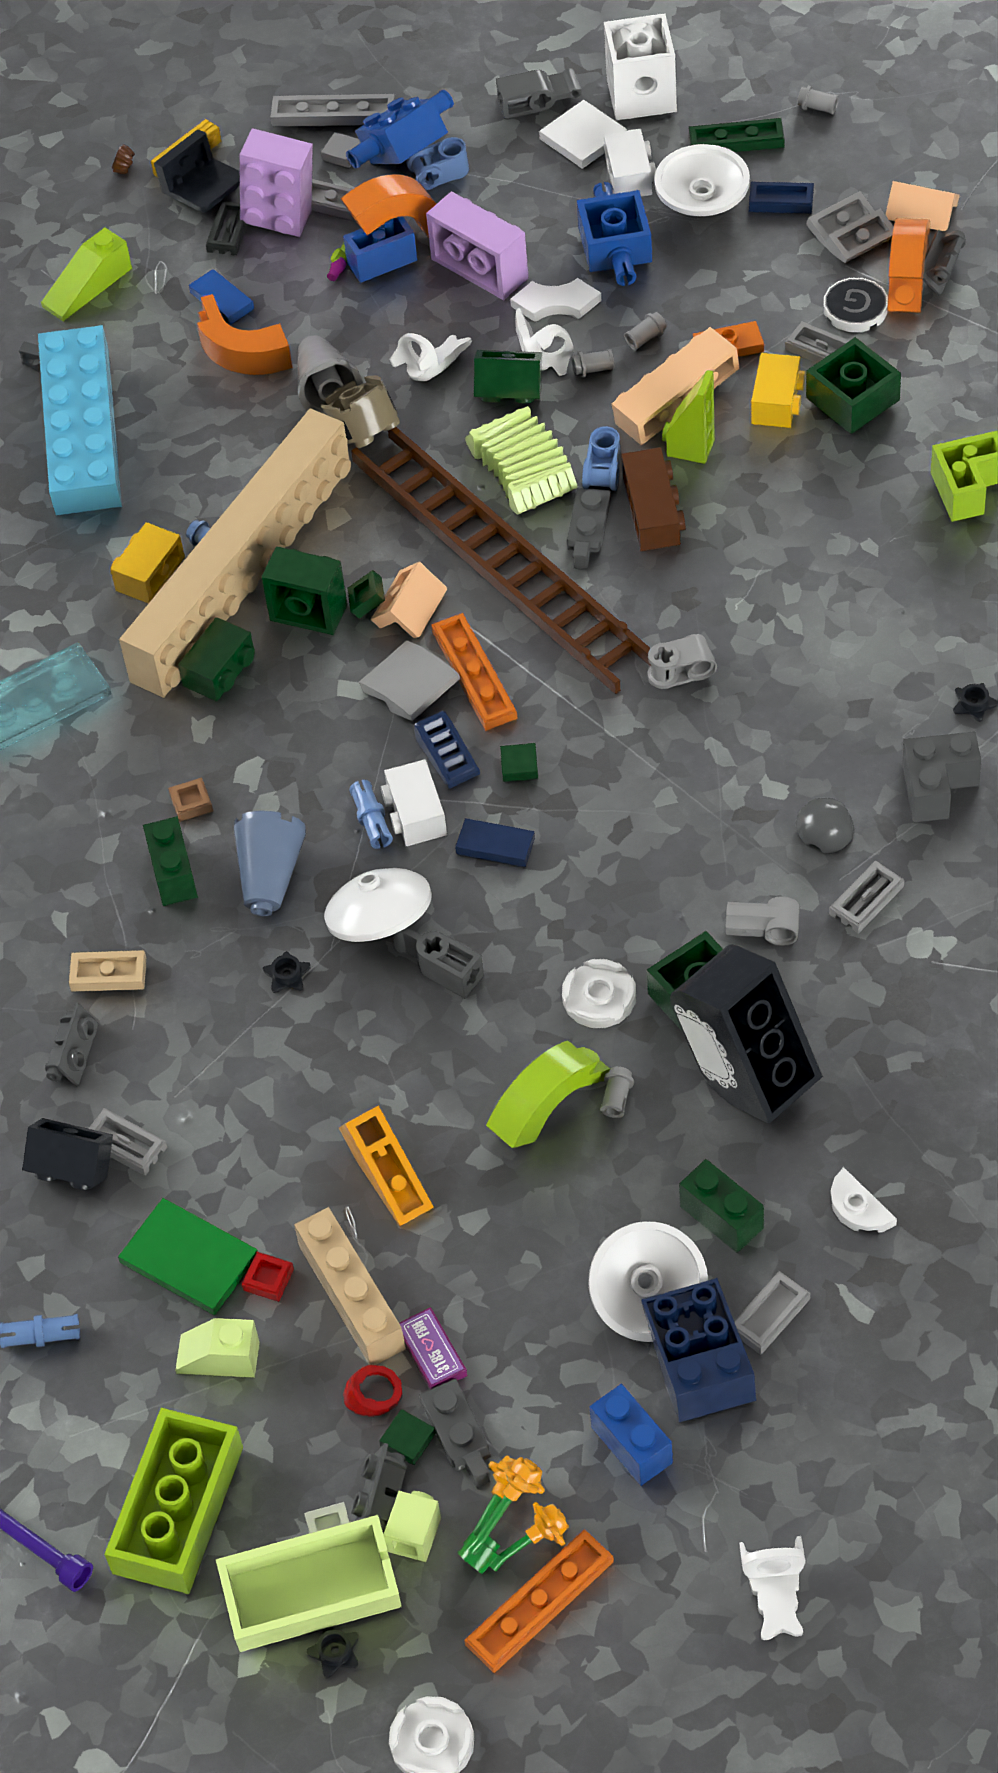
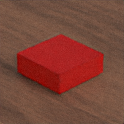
(267, 1276)

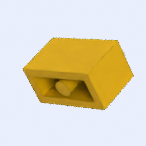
(776, 390)
(147, 562)

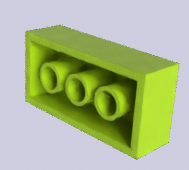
(174, 1500)

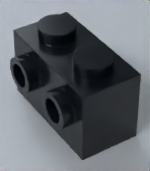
(67, 1153)

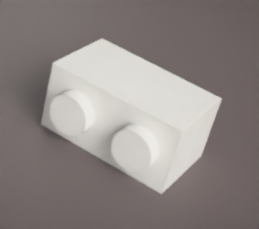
(628, 162)
(414, 802)

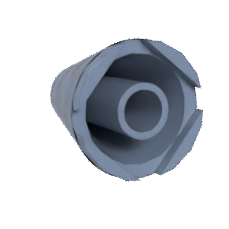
(266, 857)

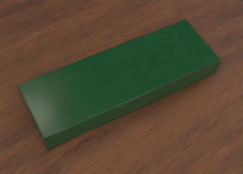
(740, 135)

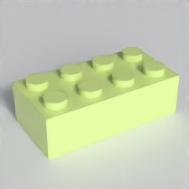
(308, 1583)

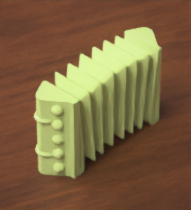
(523, 459)

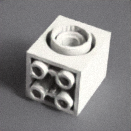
(640, 66)

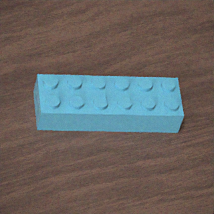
(79, 420)

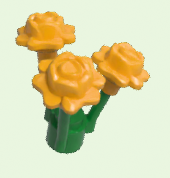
(512, 1480)

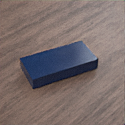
(781, 197)
(495, 842)

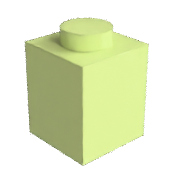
(412, 1525)

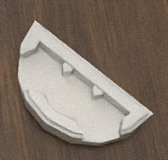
(857, 1206)

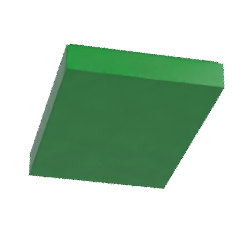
(188, 1256)

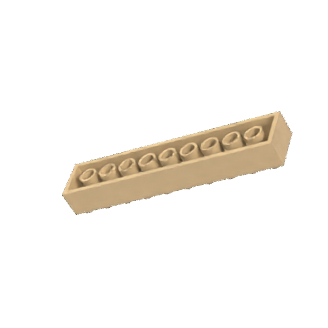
(236, 550)

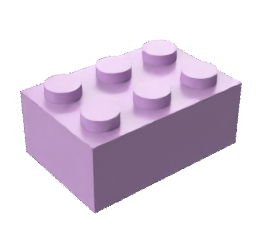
(275, 182)
(477, 245)

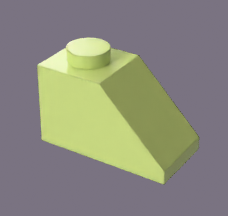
(219, 1349)

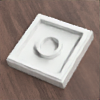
(580, 133)

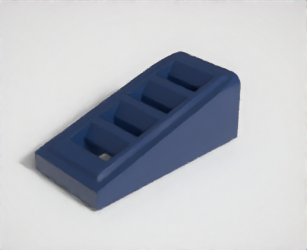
(437, 730)

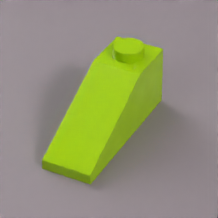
(89, 272)
(692, 426)

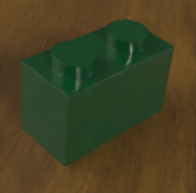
(507, 375)
(216, 659)
(170, 861)
(721, 1205)

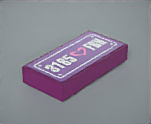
(431, 1349)

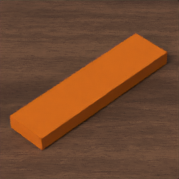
(475, 671)
(539, 1601)

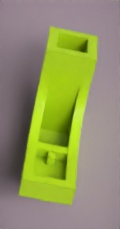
(540, 1089)

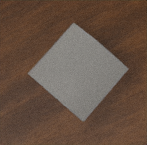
(850, 227)
(409, 680)

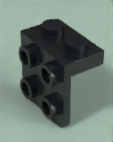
(194, 175)

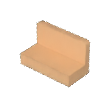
(921, 203)
(410, 600)

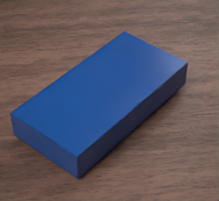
(229, 299)

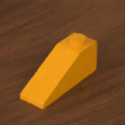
(386, 1165)

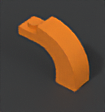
(386, 199)
(906, 264)
(242, 350)

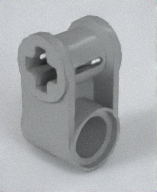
(683, 659)

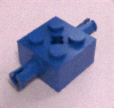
(400, 130)
(614, 232)

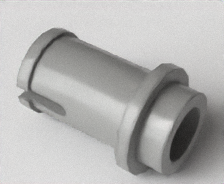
(817, 100)
(652, 326)
(592, 362)
(618, 1083)

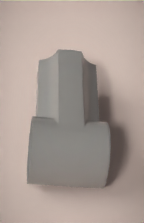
(775, 920)

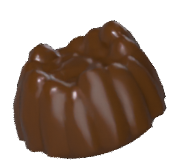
(123, 159)

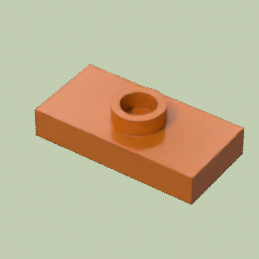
(743, 336)

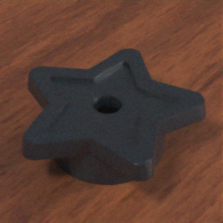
(974, 692)
(286, 963)
(334, 1639)

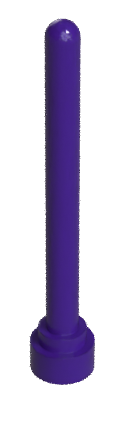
(72, 1570)

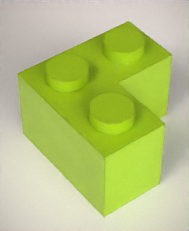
(964, 471)

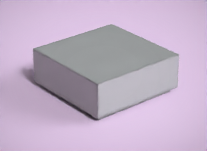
(336, 149)

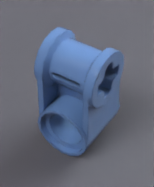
(441, 163)
(603, 459)

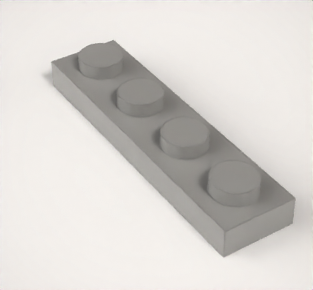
(327, 109)

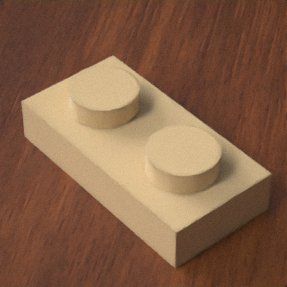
(107, 971)

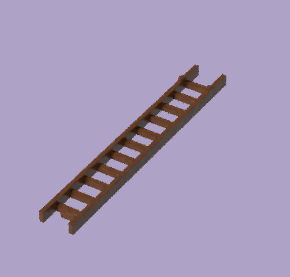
(486, 569)

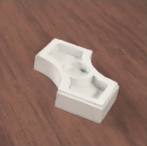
(568, 299)

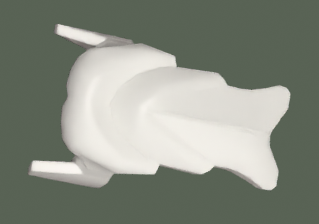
(543, 338)
(431, 360)
(774, 1581)

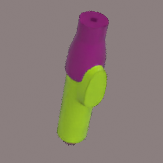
(338, 263)

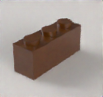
(652, 499)

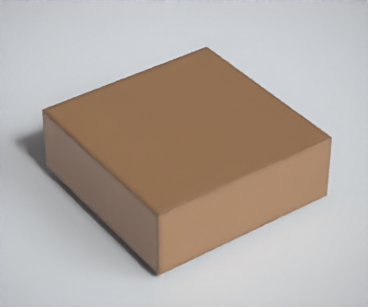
(190, 799)

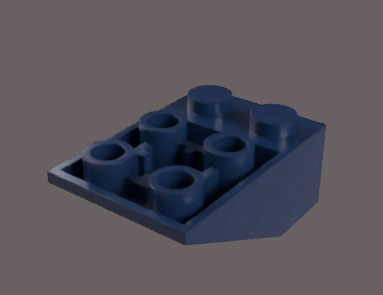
(699, 1350)

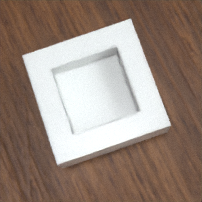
(326, 1517)

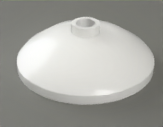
(702, 180)
(377, 904)
(625, 1255)

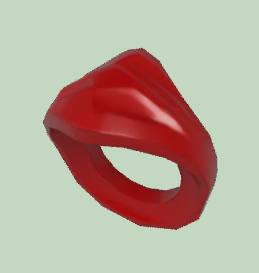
(357, 1403)

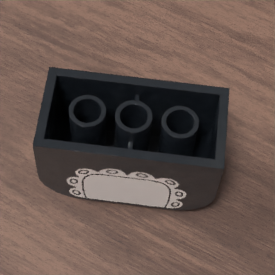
(746, 1033)

